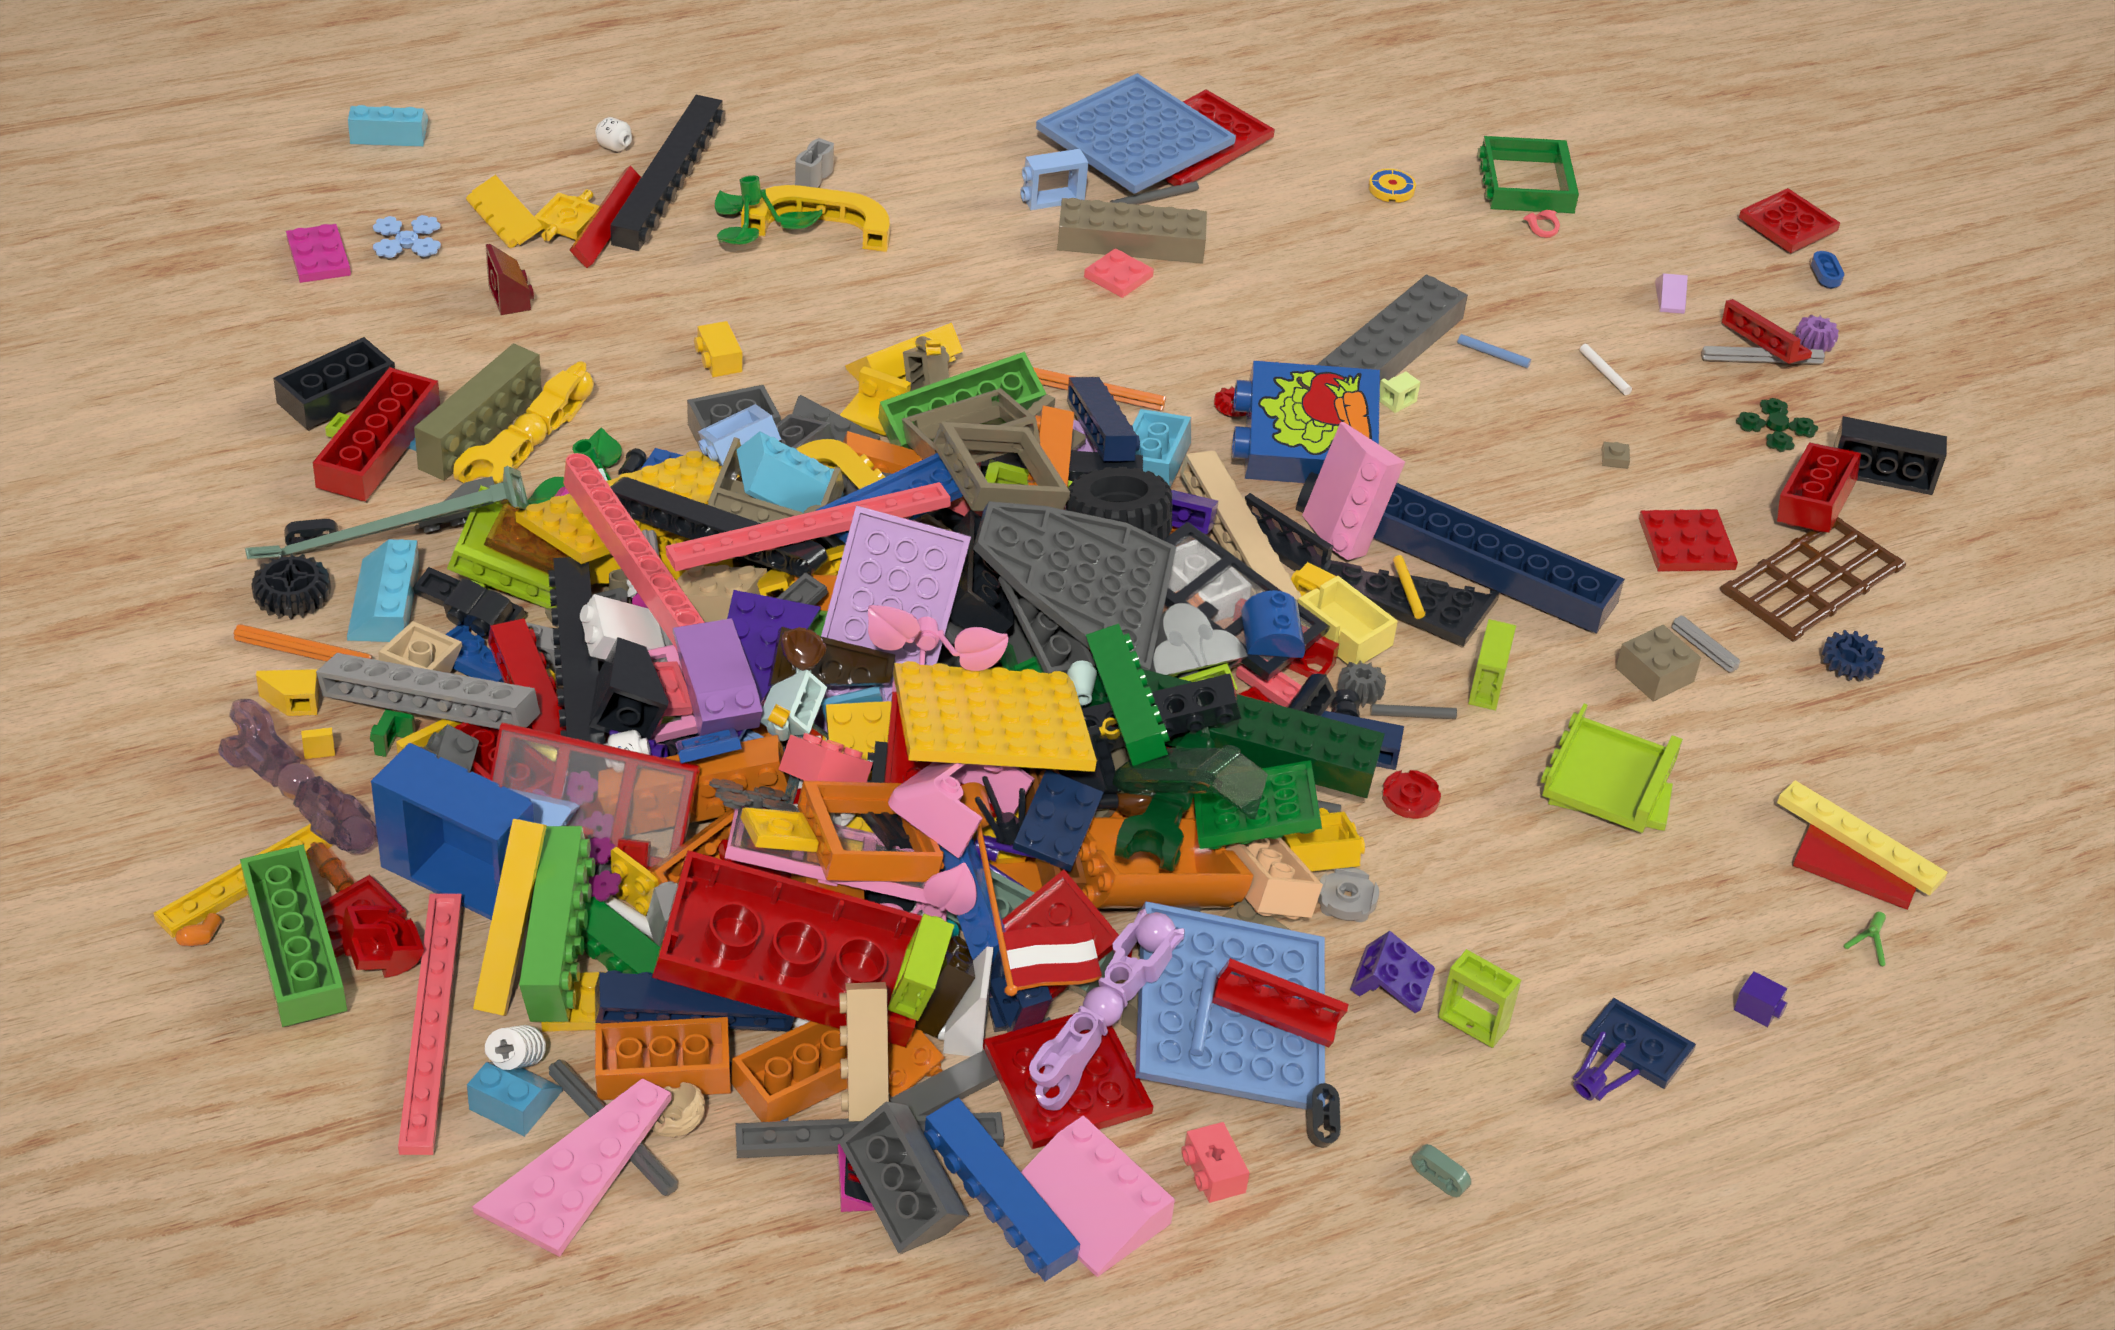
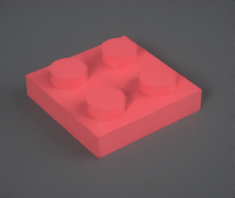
(1118, 273)

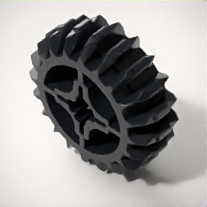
(291, 586)

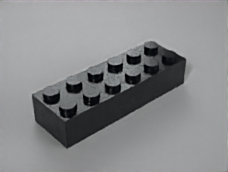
(979, 594)

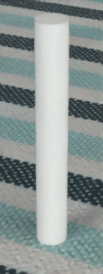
(1604, 368)

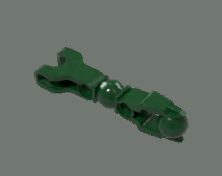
(1158, 826)

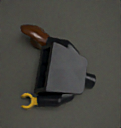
(1104, 773)

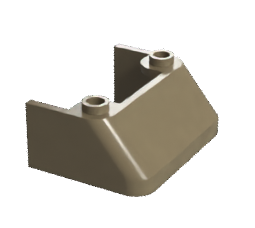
(731, 497)

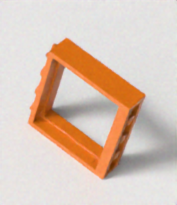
(826, 797)

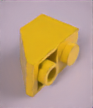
(290, 690)

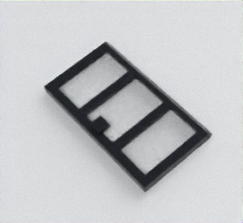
(1220, 586)

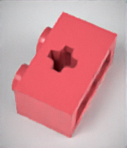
(1215, 1162)

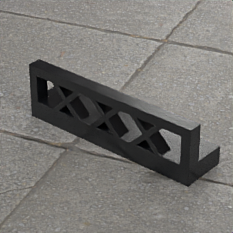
(1283, 542)

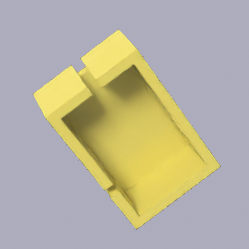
(1353, 620)

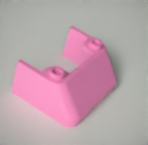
(933, 796)

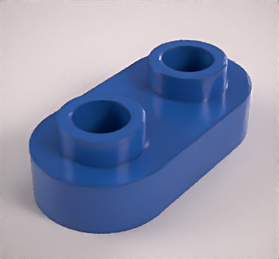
(1827, 269)

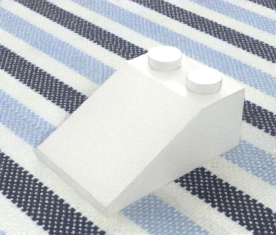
(966, 1026)

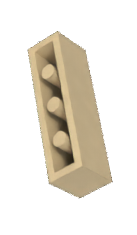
(866, 1048)

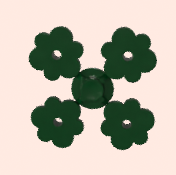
(1777, 421)

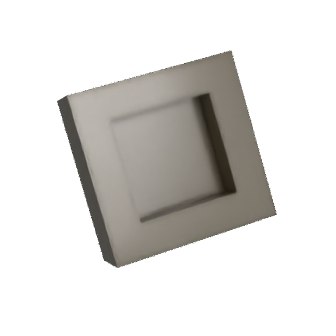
(1615, 455)

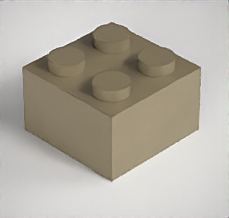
(1658, 662)

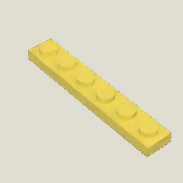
(1862, 837)

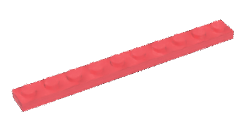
(801, 527)
(430, 1026)

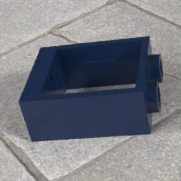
(1025, 1007)

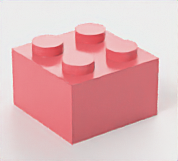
(823, 761)

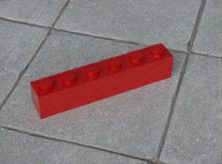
(523, 665)

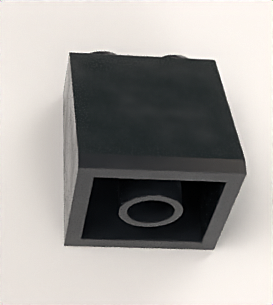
(628, 692)

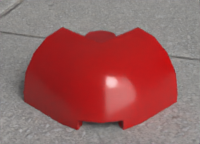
(380, 940)

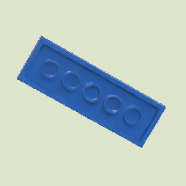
(922, 473)

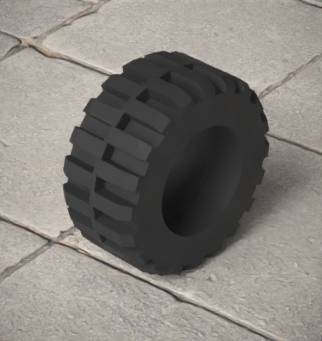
(1124, 497)

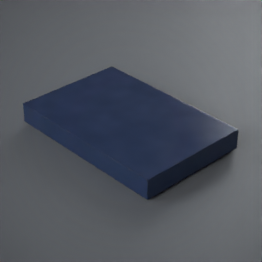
(1649, 1045)

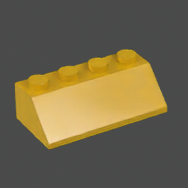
(891, 359)

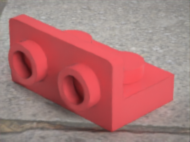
(674, 688)

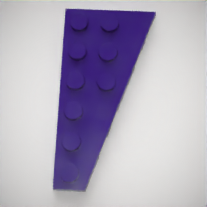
(757, 626)

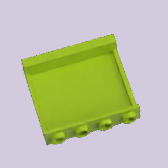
(492, 567)
(1609, 772)

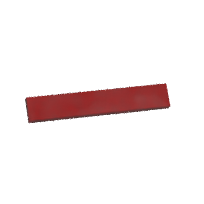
(598, 231)

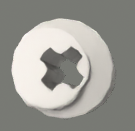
(515, 1047)

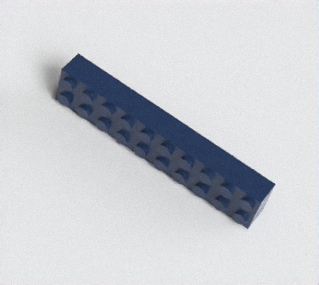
(1499, 558)

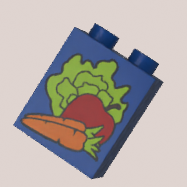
(1296, 415)

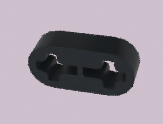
(308, 530)
(1328, 1115)

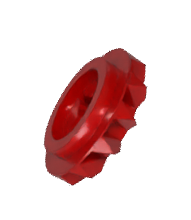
(1223, 402)

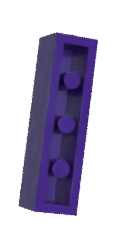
(1193, 509)

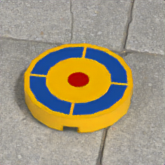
(1392, 184)

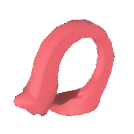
(1544, 215)

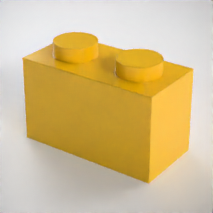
(718, 349)

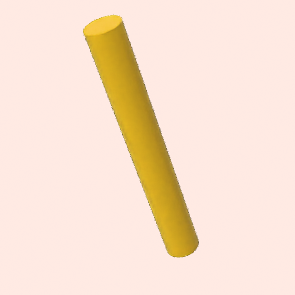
(1409, 587)

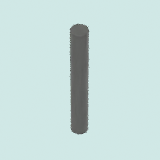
(1413, 711)

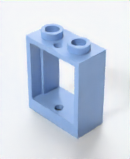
(1054, 162)
(743, 425)

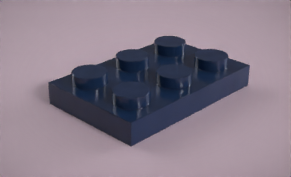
(1058, 820)

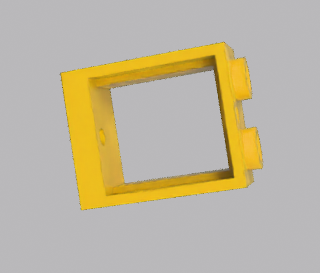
(1331, 847)

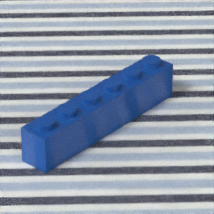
(977, 923)
(1001, 1190)

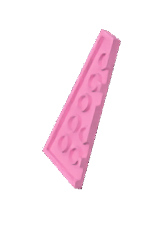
(566, 1182)

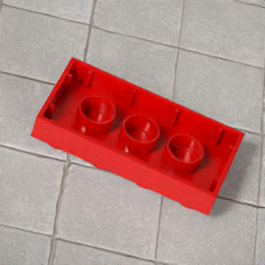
(780, 942)

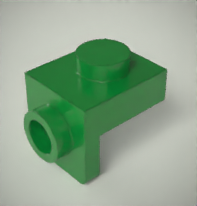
(390, 726)

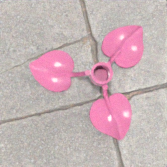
(893, 627)
(947, 891)

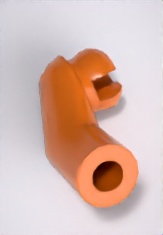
(199, 934)

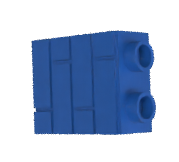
(445, 826)

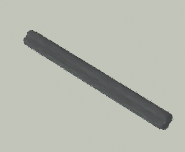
(591, 1104)

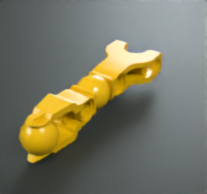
(556, 404)

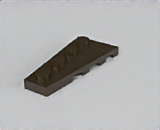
(840, 666)

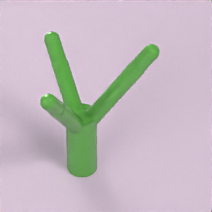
(1872, 931)

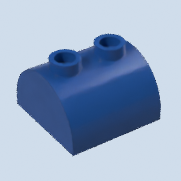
(1273, 625)

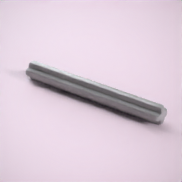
(1751, 354)

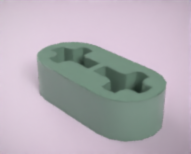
(1441, 1170)

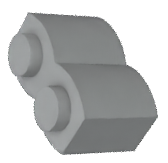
(814, 163)

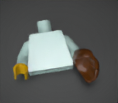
(796, 700)

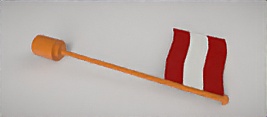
(1035, 954)

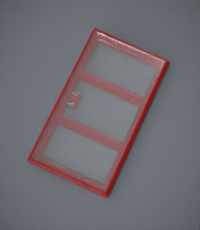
(616, 788)

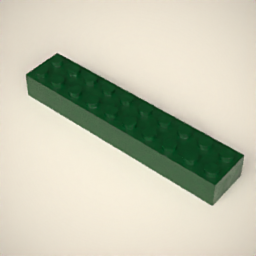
(1277, 735)

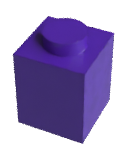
(1761, 999)

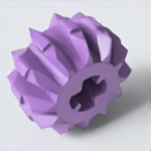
(1817, 333)

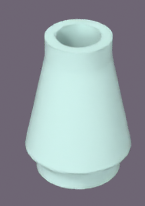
(1084, 677)

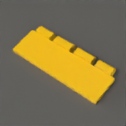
(503, 212)

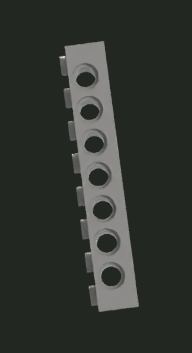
(427, 692)

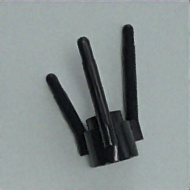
(1006, 824)

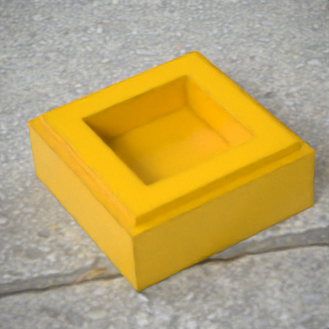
(318, 743)

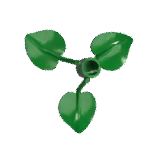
(751, 195)
(602, 451)

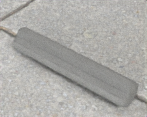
(1706, 644)

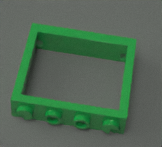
(1530, 151)

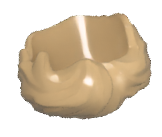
(682, 1112)

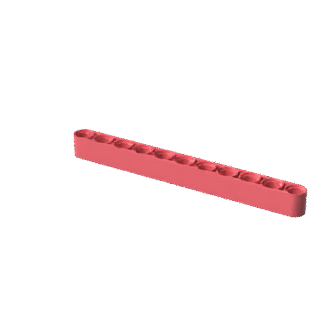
(628, 546)

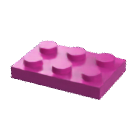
(318, 253)

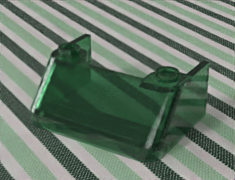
(1198, 771)

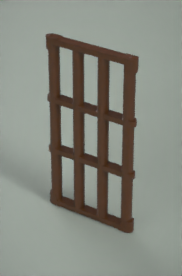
(1810, 594)

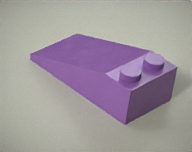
(717, 677)

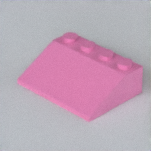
(1352, 492)
(1098, 1194)

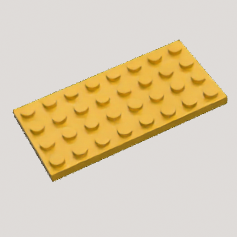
(567, 528)

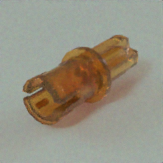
(329, 866)

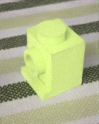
(1399, 391)

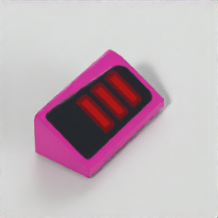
(851, 1191)

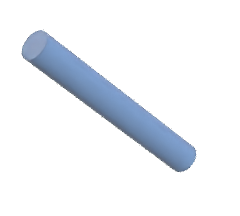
(1494, 351)
(1203, 1011)

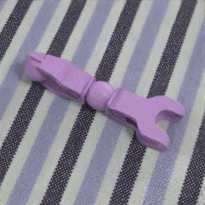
(1103, 1006)

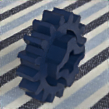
(1853, 655)

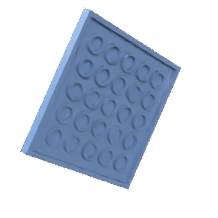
(1136, 132)
(1239, 1052)

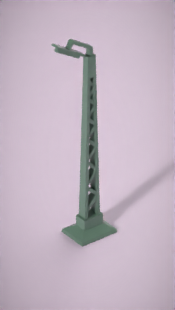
(510, 490)

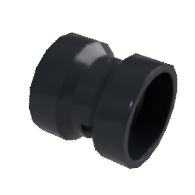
(1346, 702)

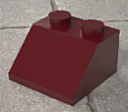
(507, 282)

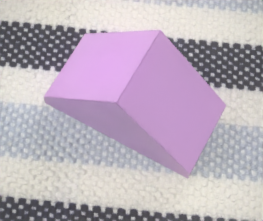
(1671, 292)

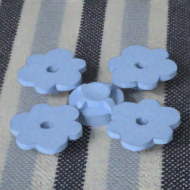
(406, 239)

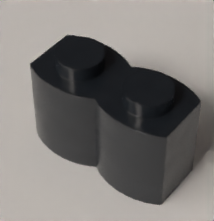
(477, 607)

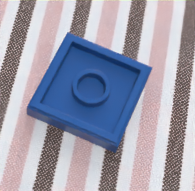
(708, 745)

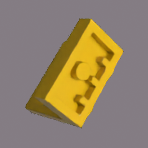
(873, 389)
(636, 882)

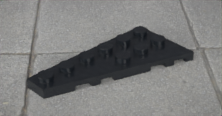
(1448, 610)

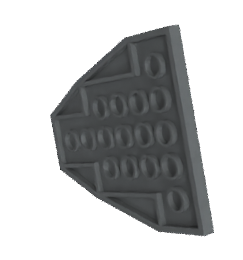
(1080, 569)

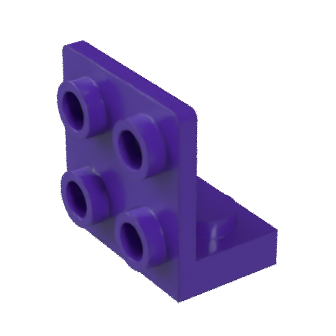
(1396, 968)

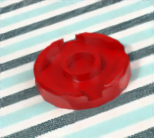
(1411, 794)

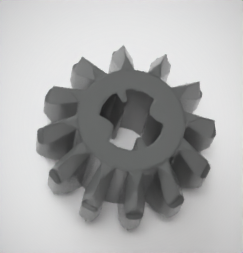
(1364, 680)

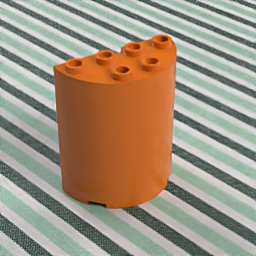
(1199, 881)

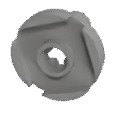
(1354, 907)

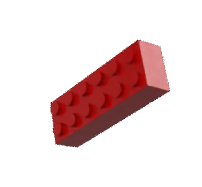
(375, 434)

